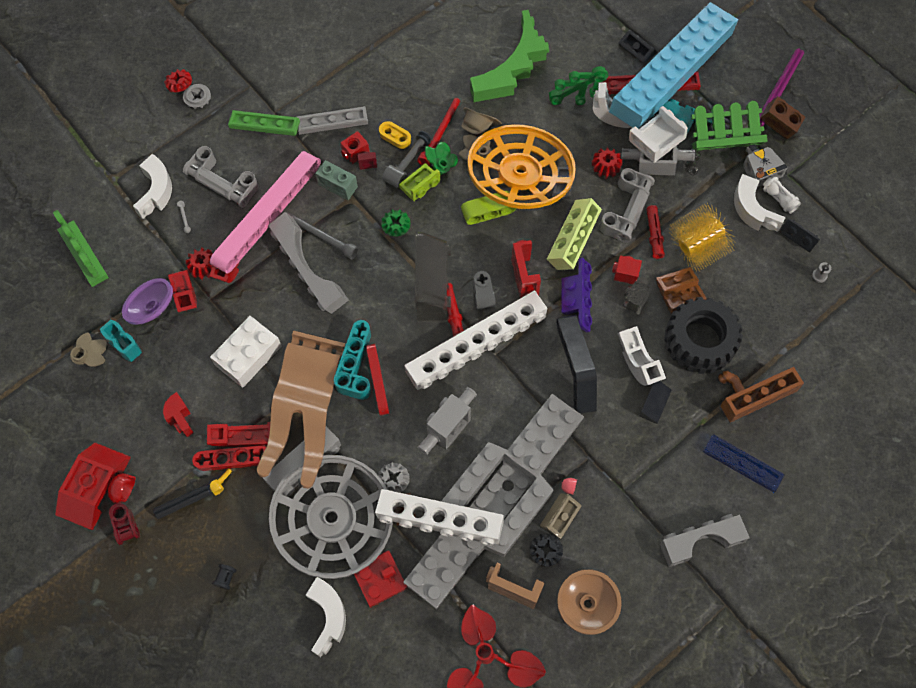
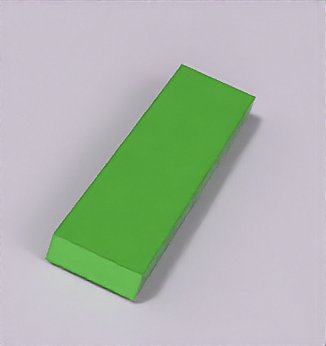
(264, 123)

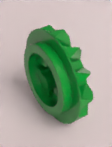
(395, 230)

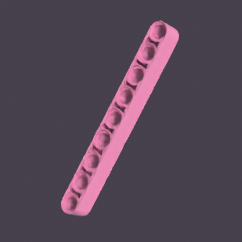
(264, 212)

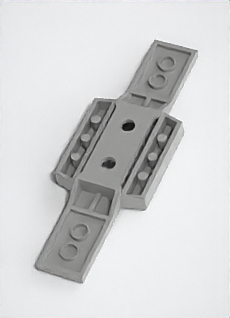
(523, 466)

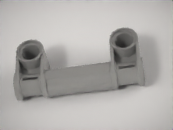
(200, 170)
(635, 206)

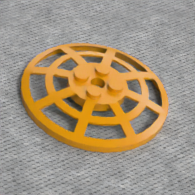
(521, 161)

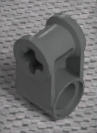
(483, 293)

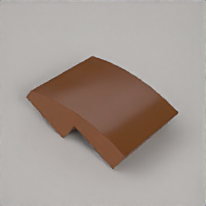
(679, 287)

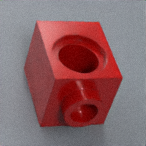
(354, 141)

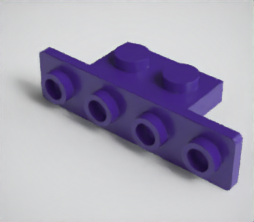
(577, 295)

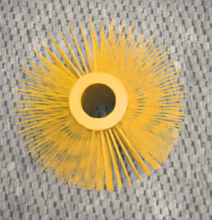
(702, 237)

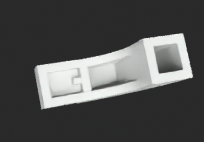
(602, 105)
(160, 189)
(749, 208)
(638, 360)
(328, 599)

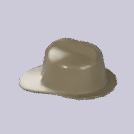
(477, 122)

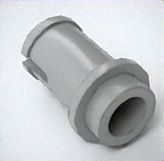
(821, 274)

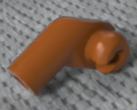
(729, 377)

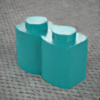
(120, 340)

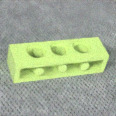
(574, 234)

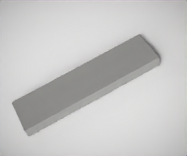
(332, 120)

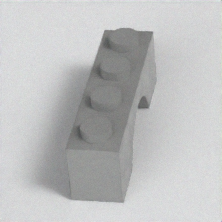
(728, 532)

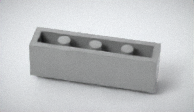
(295, 458)

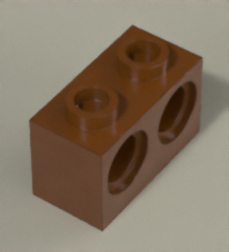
(782, 117)

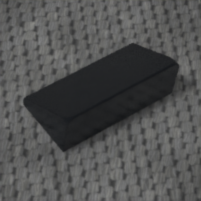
(637, 46)
(655, 402)

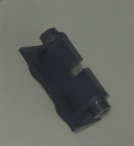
(799, 235)

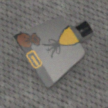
(763, 164)

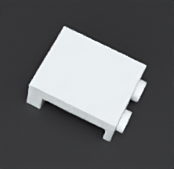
(659, 135)

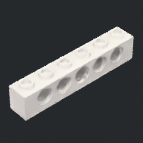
(390, 500)

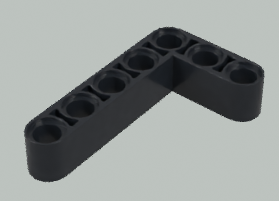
(580, 364)

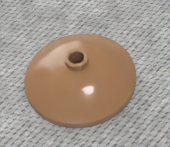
(592, 587)

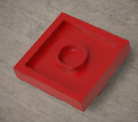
(380, 579)

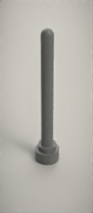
(349, 250)

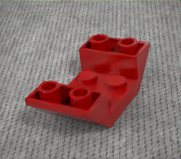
(88, 483)

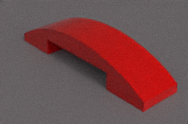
(238, 435)

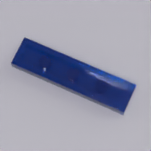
(743, 463)

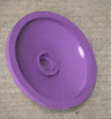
(147, 301)

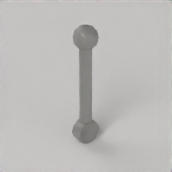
(181, 205)

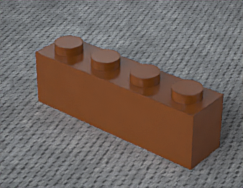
(761, 394)

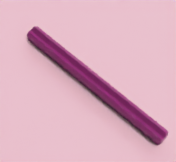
(784, 79)

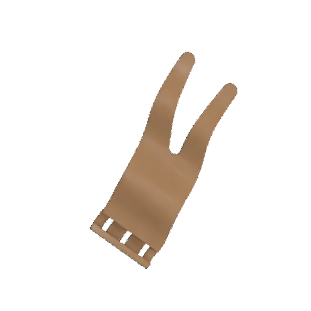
(303, 388)

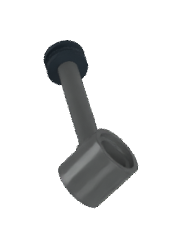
(395, 175)

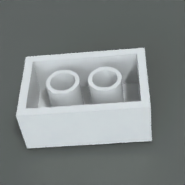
(246, 351)

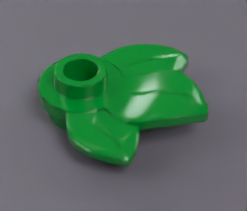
(441, 156)

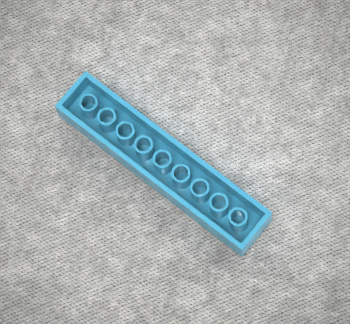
(673, 66)

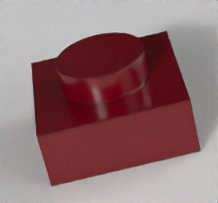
(367, 160)

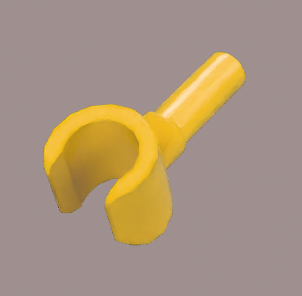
(216, 486)

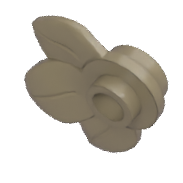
(468, 141)
(91, 349)

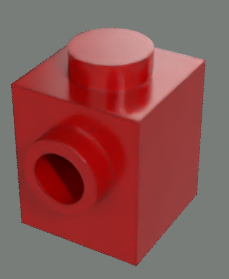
(627, 269)

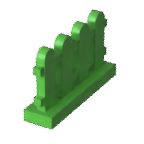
(736, 131)
(81, 251)

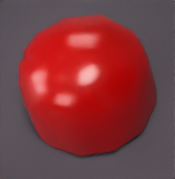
(121, 487)

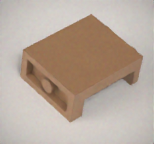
(511, 590)

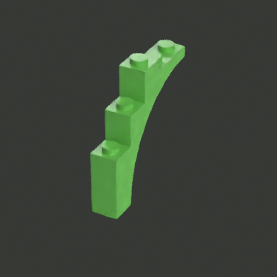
(503, 79)

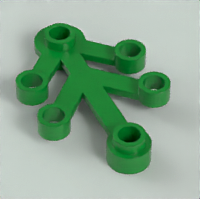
(574, 83)

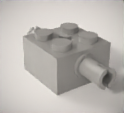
(664, 166)
(448, 421)

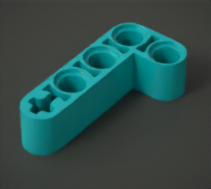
(355, 357)

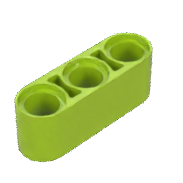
(484, 209)

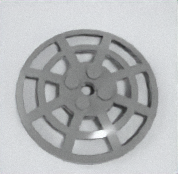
(326, 531)

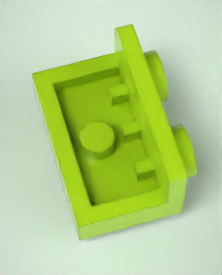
(420, 182)

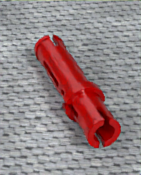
(656, 238)
(453, 313)

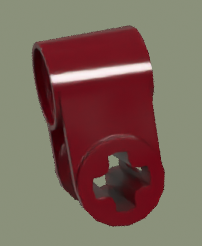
(124, 527)

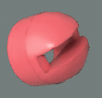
(569, 485)

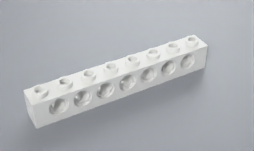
(530, 303)

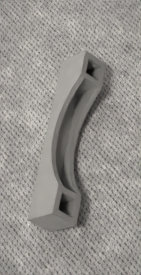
(289, 234)

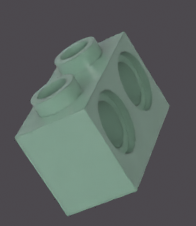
(336, 180)

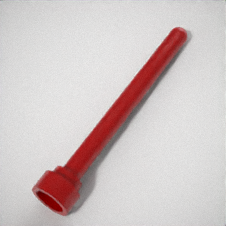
(422, 158)

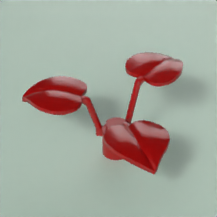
(480, 627)

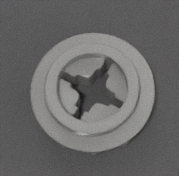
(196, 90)
(402, 479)

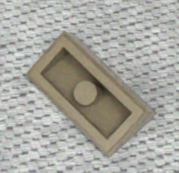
(560, 515)

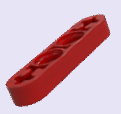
(377, 379)
(231, 462)

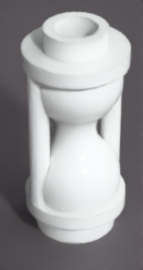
(781, 194)

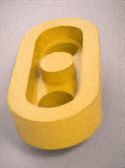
(396, 135)

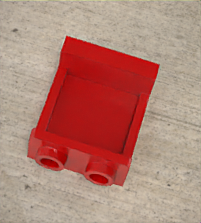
(526, 284)

